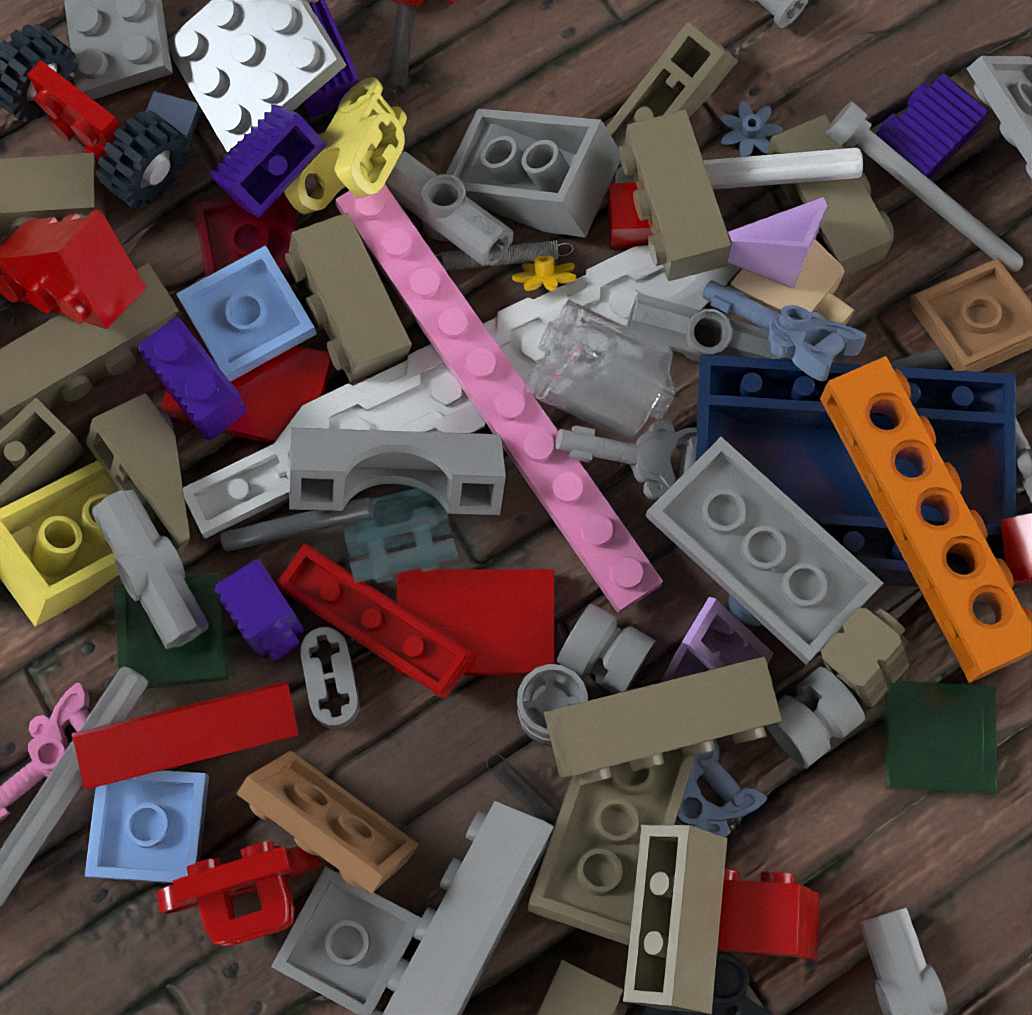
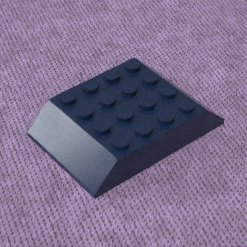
(782, 428)

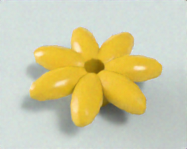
(544, 272)

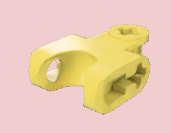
(359, 151)

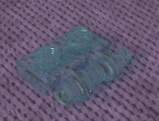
(399, 521)

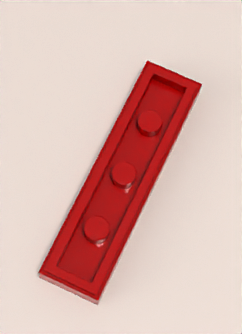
(375, 621)
(184, 734)

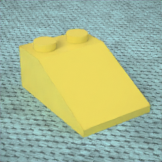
(54, 546)

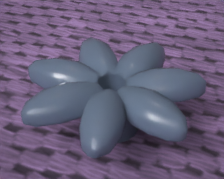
(749, 129)

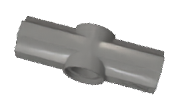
(447, 211)
(675, 324)
(150, 568)
(904, 979)

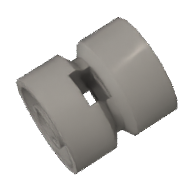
(605, 650)
(546, 690)
(816, 714)

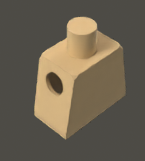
(812, 290)

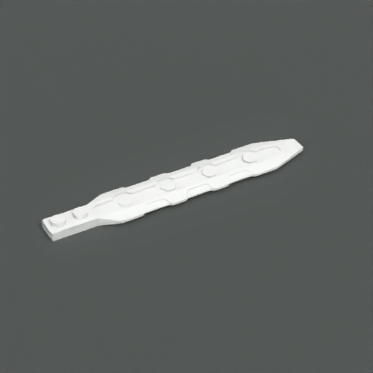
(423, 391)

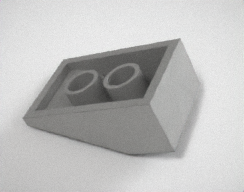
(537, 168)

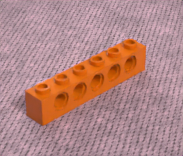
(924, 546)

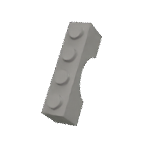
(454, 468)

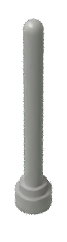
(854, 129)

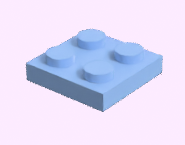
(246, 313)
(147, 827)

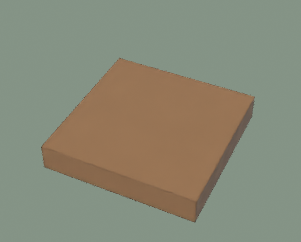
(976, 317)

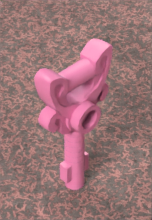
(48, 744)

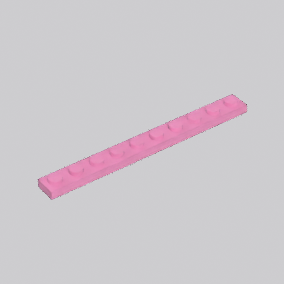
(499, 398)

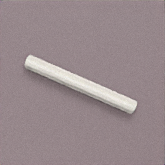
(778, 168)

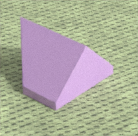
(778, 243)
(715, 642)

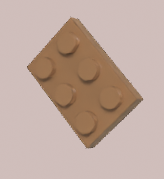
(327, 821)

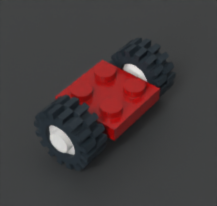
(132, 161)

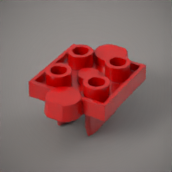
(214, 885)

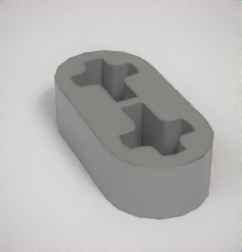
(317, 680)

